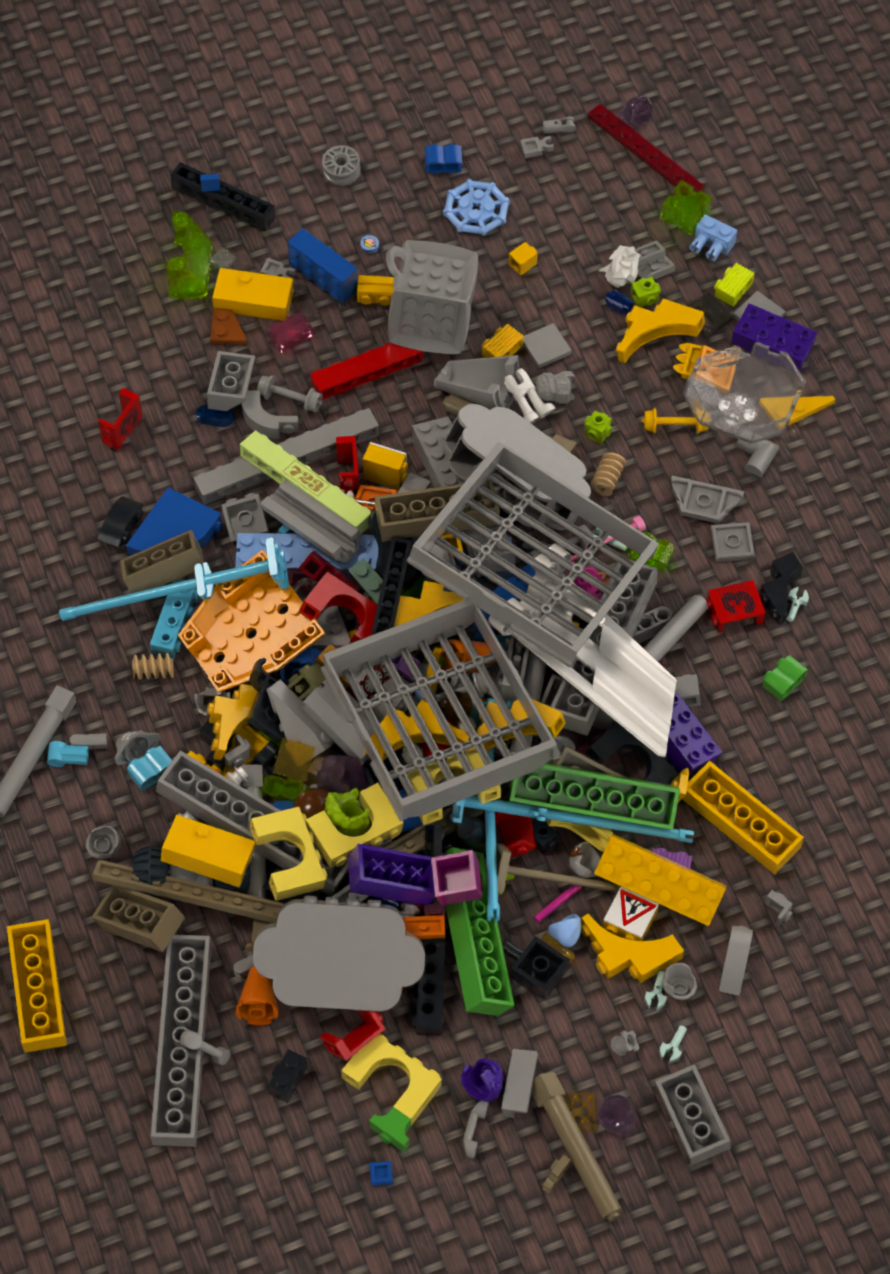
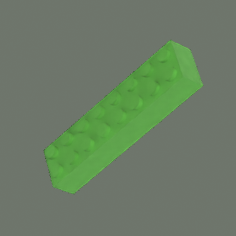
(597, 795)
(479, 952)

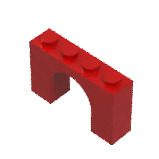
(334, 592)

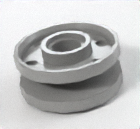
(341, 165)

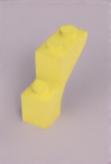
(594, 835)

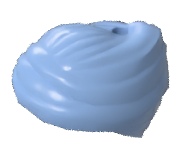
(567, 930)

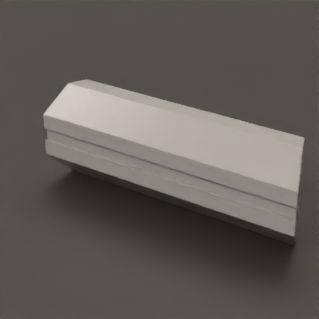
(313, 521)

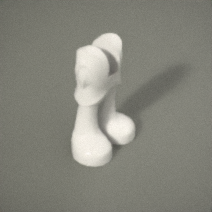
(527, 387)

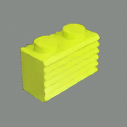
(734, 284)

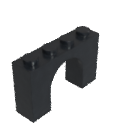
(617, 738)

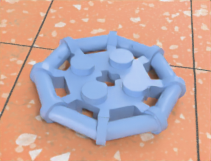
(472, 199)

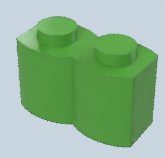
(784, 678)

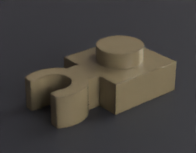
(557, 1169)

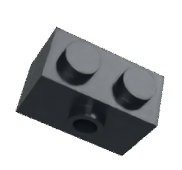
(287, 1076)

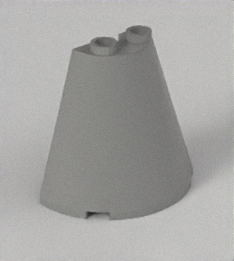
(479, 380)

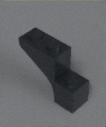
(774, 593)

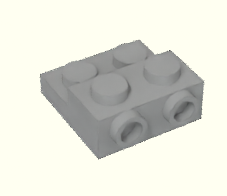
(244, 516)

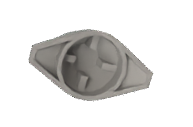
(134, 745)

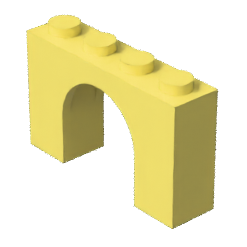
(457, 770)
(291, 827)
(337, 847)
(379, 1053)

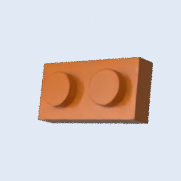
(426, 926)

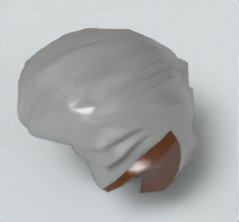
(584, 860)

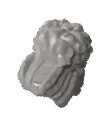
(555, 387)

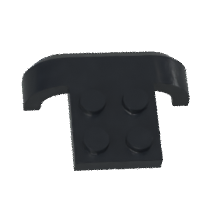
(262, 713)

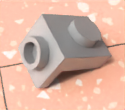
(238, 755)
(781, 905)

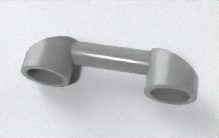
(194, 1041)
(480, 1111)

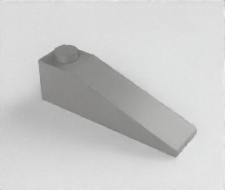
(295, 721)

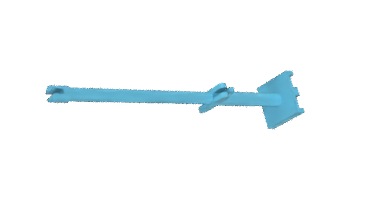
(203, 582)
(543, 813)
(493, 907)

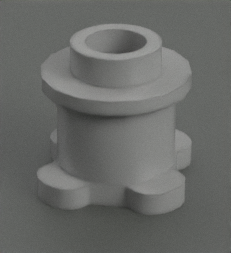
(624, 1043)

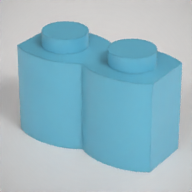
(149, 769)

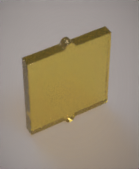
(294, 759)

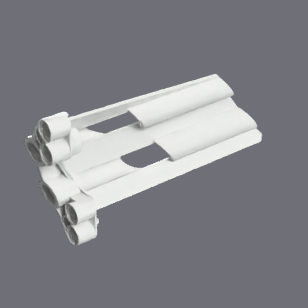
(626, 677)

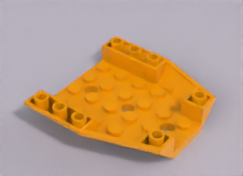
(234, 611)

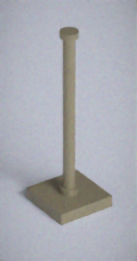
(504, 869)

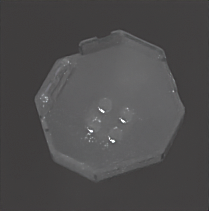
(745, 392)

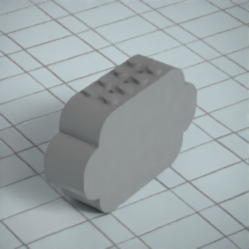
(480, 429)
(339, 954)

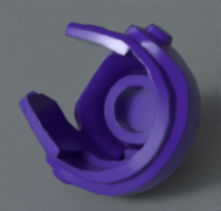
(483, 1080)

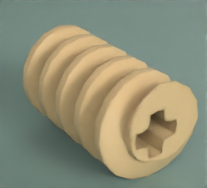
(607, 473)
(153, 666)

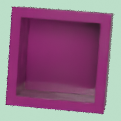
(456, 877)

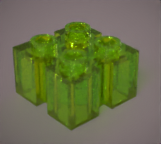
(686, 207)

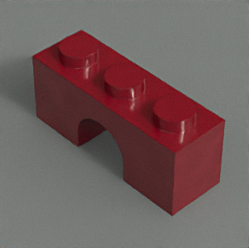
(316, 567)

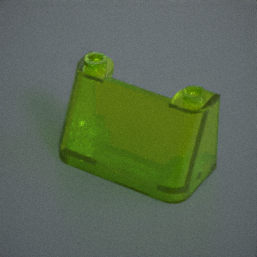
(189, 274)

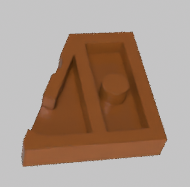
(226, 328)

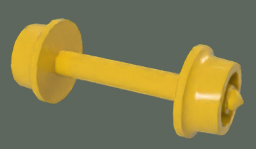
(651, 421)

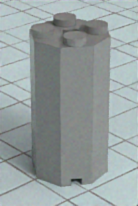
(326, 712)

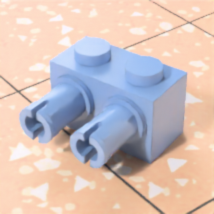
(714, 235)

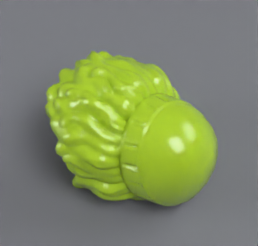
(347, 813)

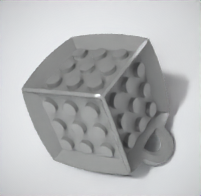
(431, 296)

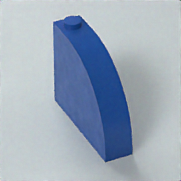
(172, 517)

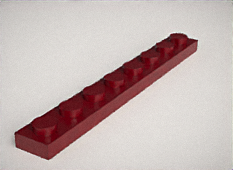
(642, 148)

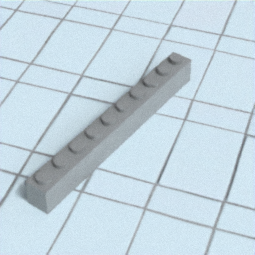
(306, 448)

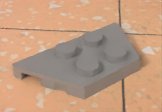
(704, 500)
(334, 628)

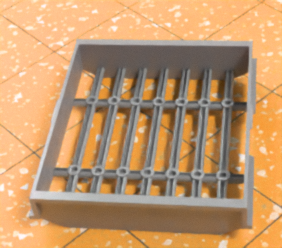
(572, 499)
(400, 642)

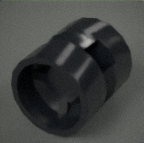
(266, 755)

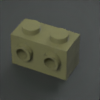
(307, 682)

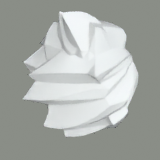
(623, 267)

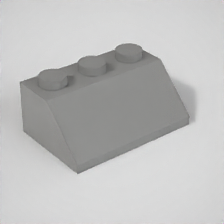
(229, 380)

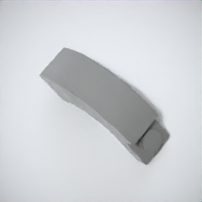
(264, 422)
(736, 960)

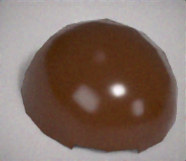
(311, 801)

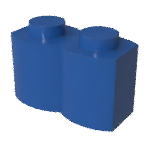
(443, 158)

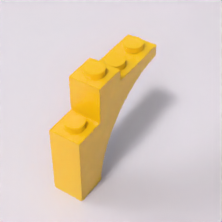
(666, 320)
(431, 600)
(229, 716)
(552, 718)
(413, 730)
(618, 953)

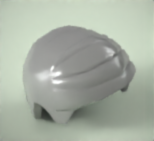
(103, 842)
(679, 981)

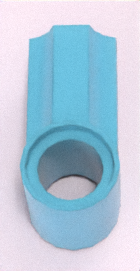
(61, 754)

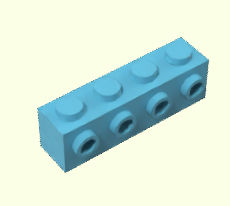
(173, 618)

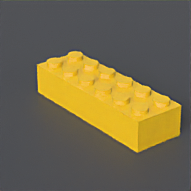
(742, 818)
(660, 879)
(36, 986)

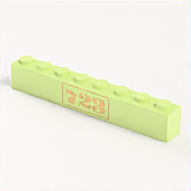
(283, 466)

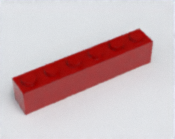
(363, 369)

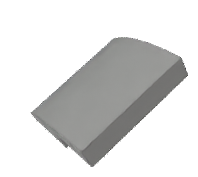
(653, 261)

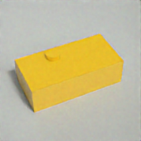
(253, 294)
(207, 851)

